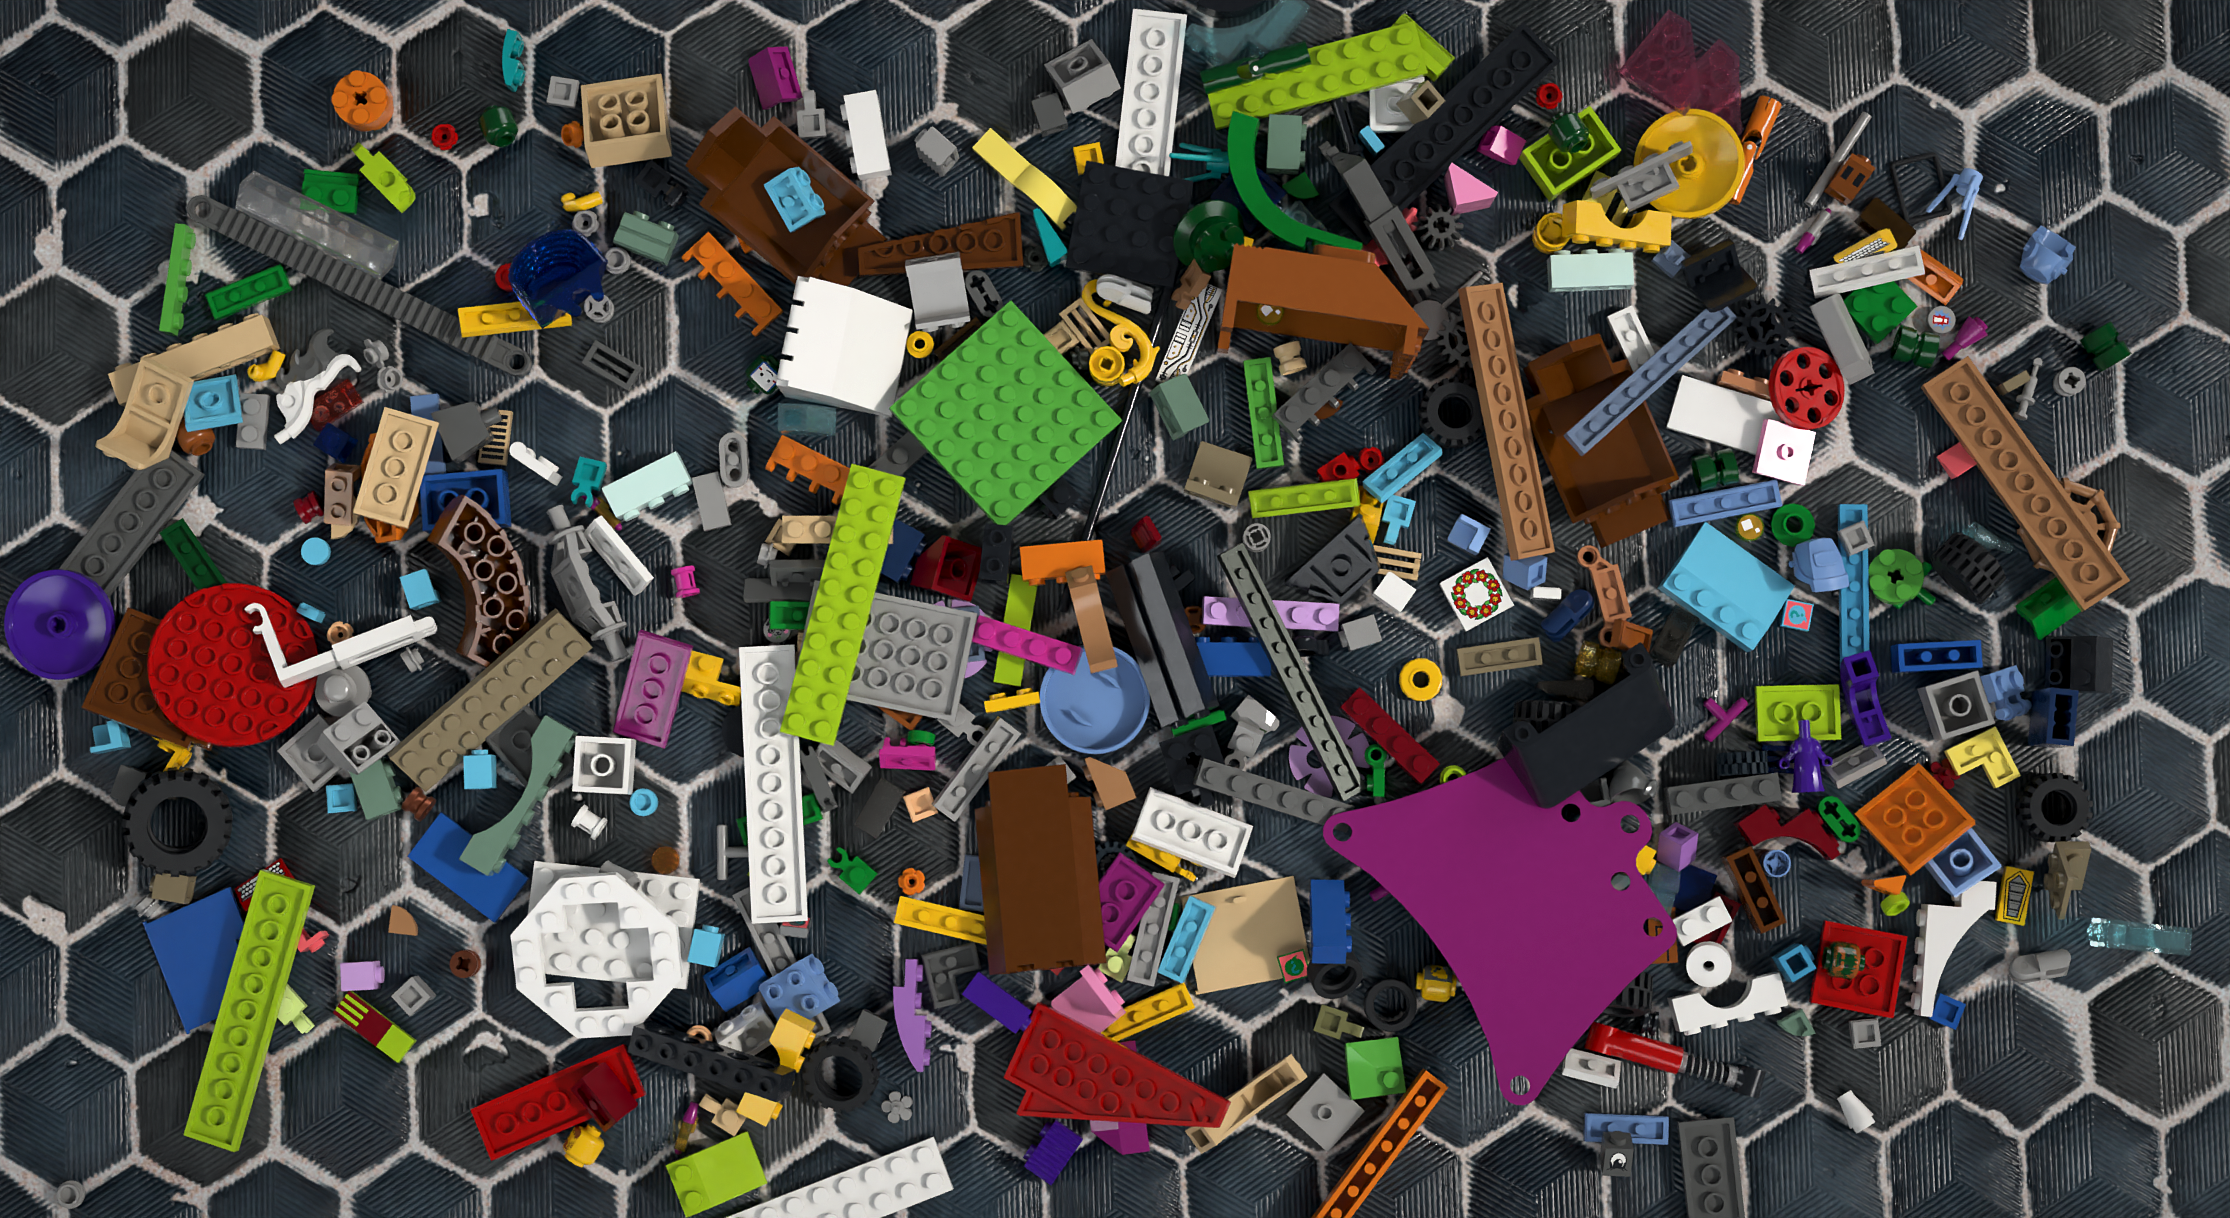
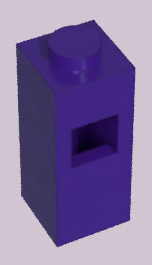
(998, 1003)

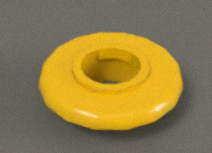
(1406, 679)

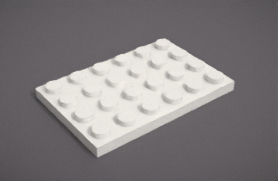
(595, 943)

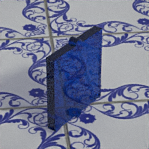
(1694, 888)

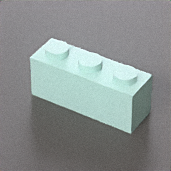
(1590, 270)
(648, 487)

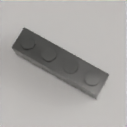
(1722, 794)

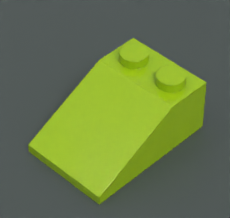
(716, 1174)

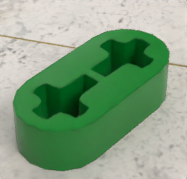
(1843, 815)

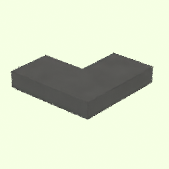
(941, 971)

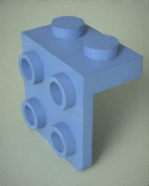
(800, 989)

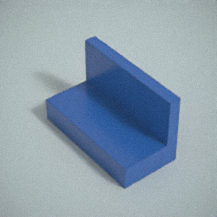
(736, 979)

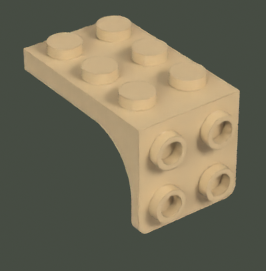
(150, 416)

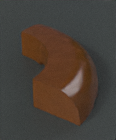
(490, 579)

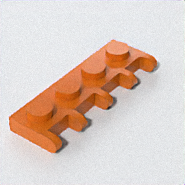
(734, 281)
(810, 465)

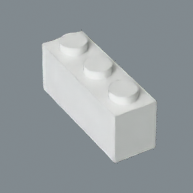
(866, 135)

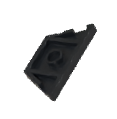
(1339, 564)

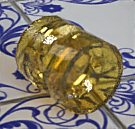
(1597, 662)

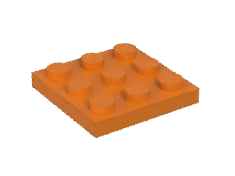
(1914, 818)

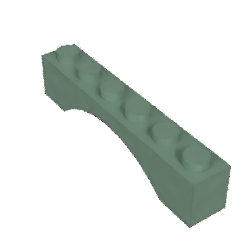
(549, 746)

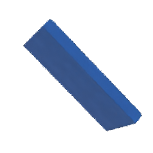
(439, 855)

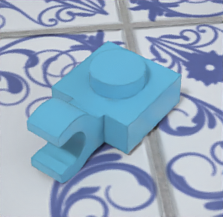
(1398, 514)

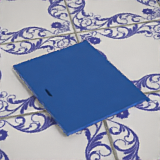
(197, 954)

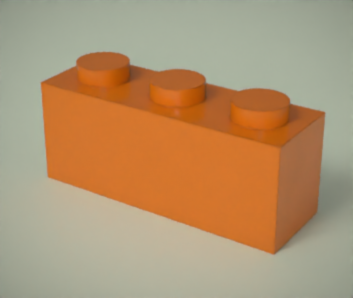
(1053, 560)

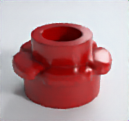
(1553, 90)
(439, 131)
(1375, 454)

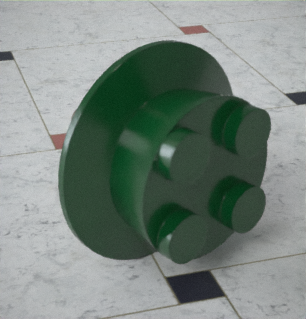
(1209, 235)

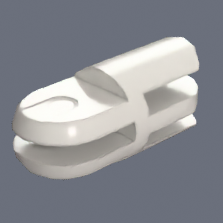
(1125, 292)

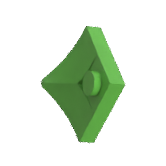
(1374, 1068)

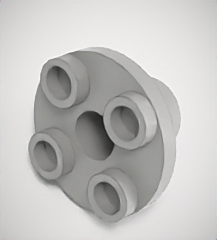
(342, 690)

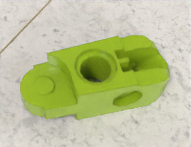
(385, 178)

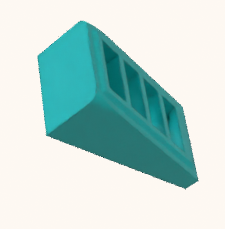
(1053, 246)

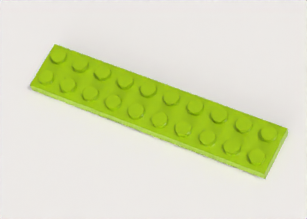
(842, 604)
(249, 1010)

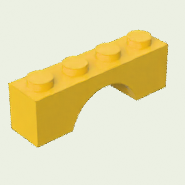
(1587, 222)
(789, 1039)

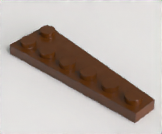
(982, 246)

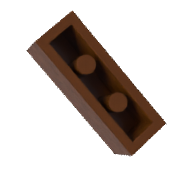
(1753, 889)

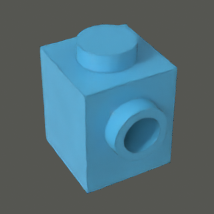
(1794, 962)

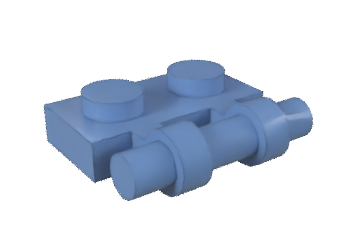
(2004, 690)

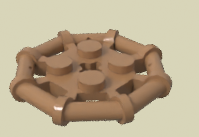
(2095, 497)

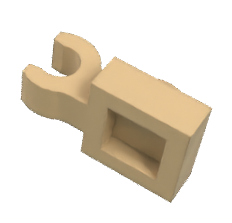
(725, 1114)

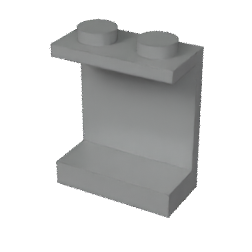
(938, 291)

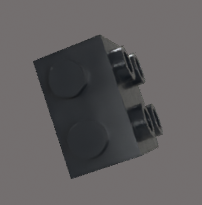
(1718, 277)

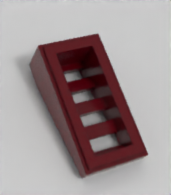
(1146, 535)

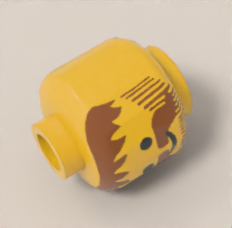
(583, 1145)

